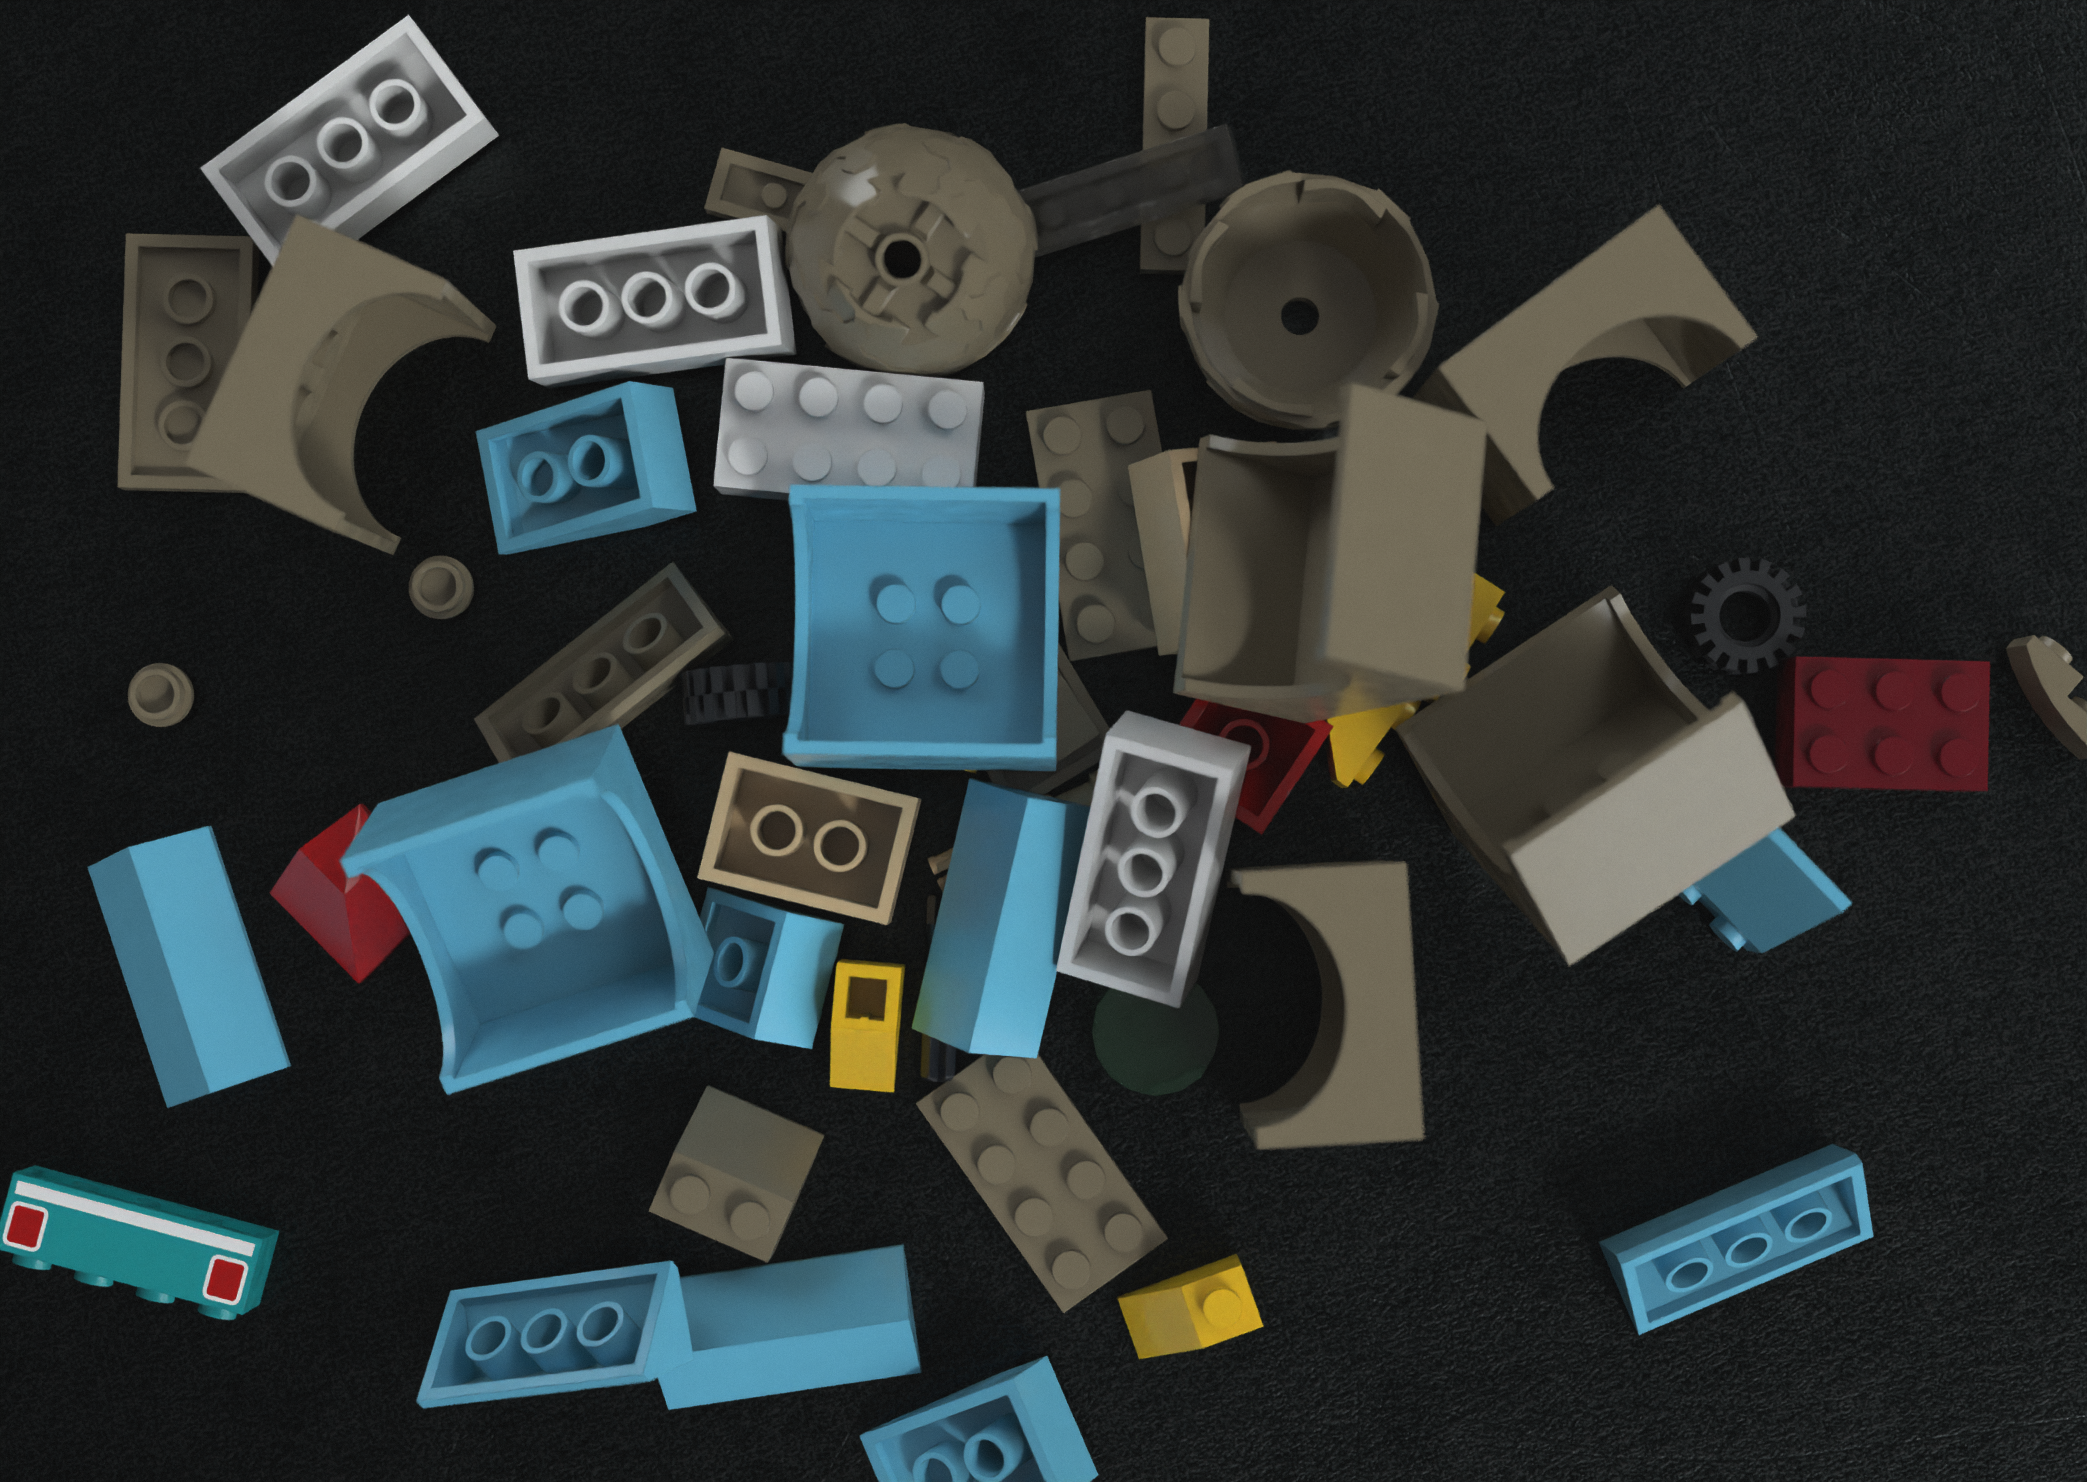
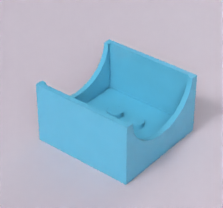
(925, 628)
(539, 906)

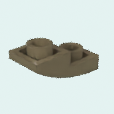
(2047, 681)

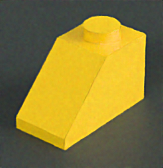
(1191, 1309)

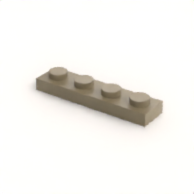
(1172, 110)
(757, 187)

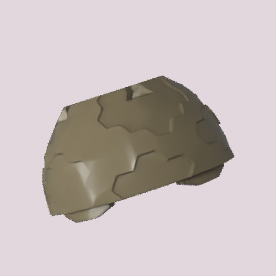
(957, 211)
(1318, 245)

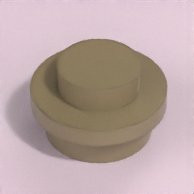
(441, 587)
(160, 695)

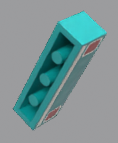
(136, 1241)

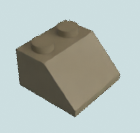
(737, 1173)

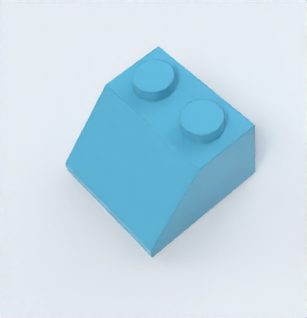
(766, 968)

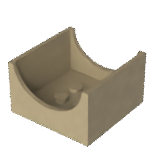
(1629, 299)
(308, 364)
(1334, 563)
(1593, 776)
(1365, 1057)

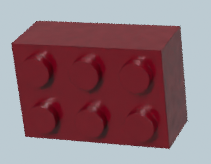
(1882, 724)

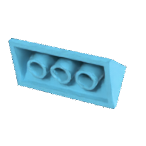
(1001, 921)
(188, 965)
(1740, 1237)
(795, 1327)
(558, 1335)

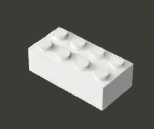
(353, 143)
(654, 302)
(843, 429)
(1152, 857)

